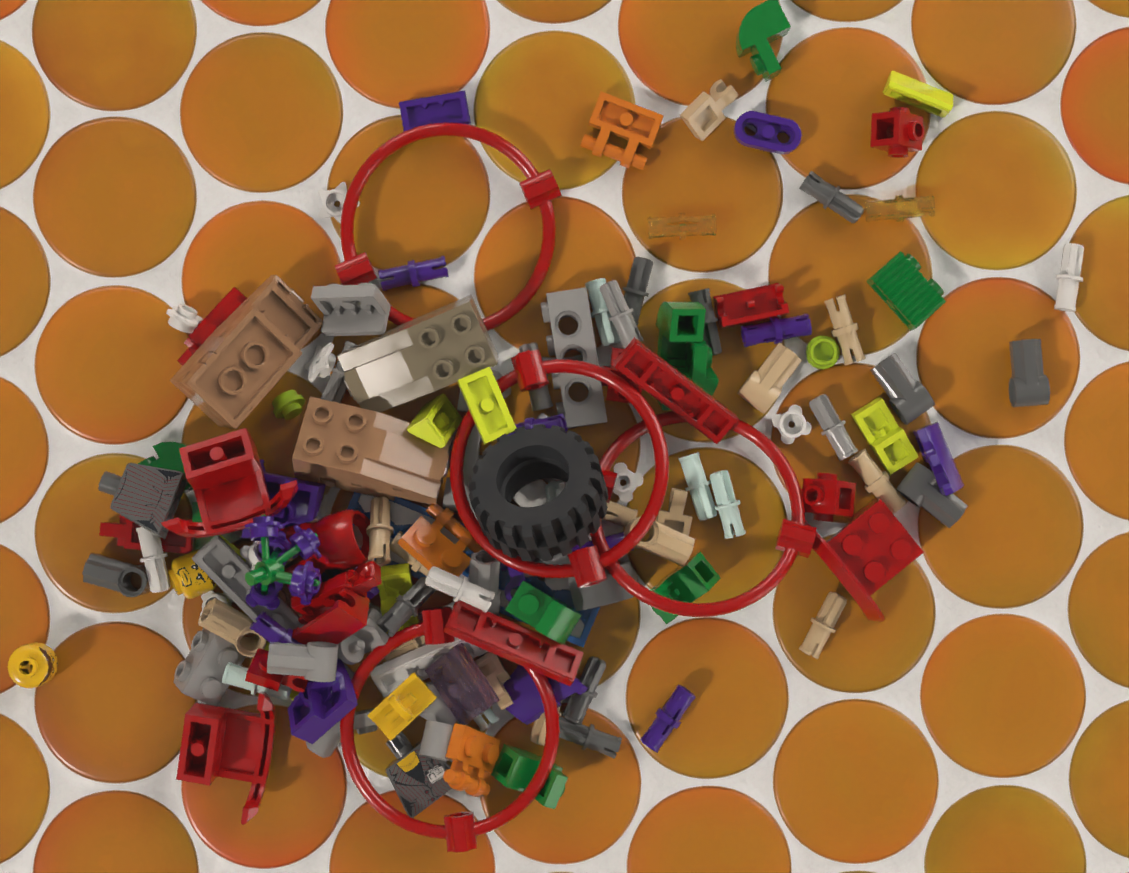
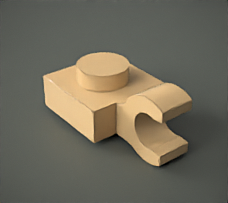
(706, 110)
(674, 516)
(496, 674)

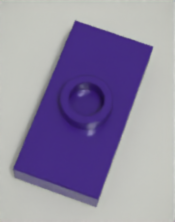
(435, 109)

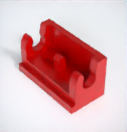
(750, 305)
(335, 623)

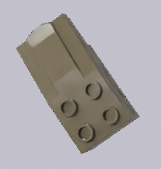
(418, 357)

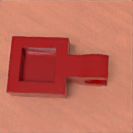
(258, 675)

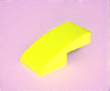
(884, 435)
(395, 582)

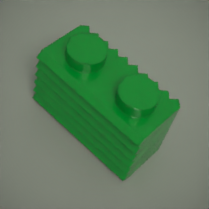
(907, 290)

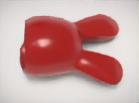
(337, 541)

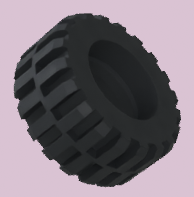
(551, 526)

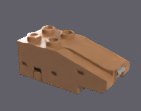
(248, 353)
(367, 453)

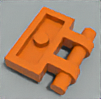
(625, 121)
(433, 548)
(471, 757)

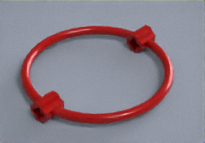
(537, 190)
(793, 536)
(585, 563)
(459, 827)

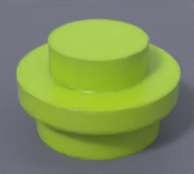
(822, 352)
(288, 405)

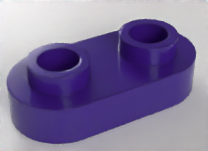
(767, 130)

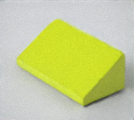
(918, 94)
(436, 421)

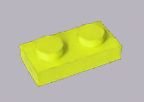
(486, 405)

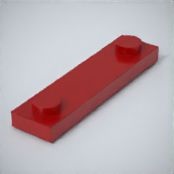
(675, 391)
(513, 642)

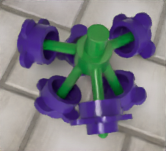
(276, 550)

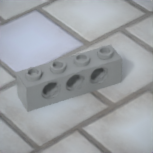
(574, 304)

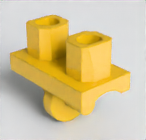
(402, 706)

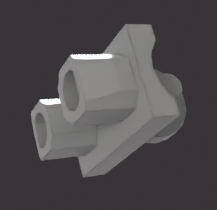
(363, 641)

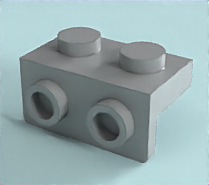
(352, 309)
(204, 667)

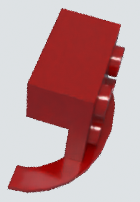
(227, 486)
(868, 554)
(229, 746)

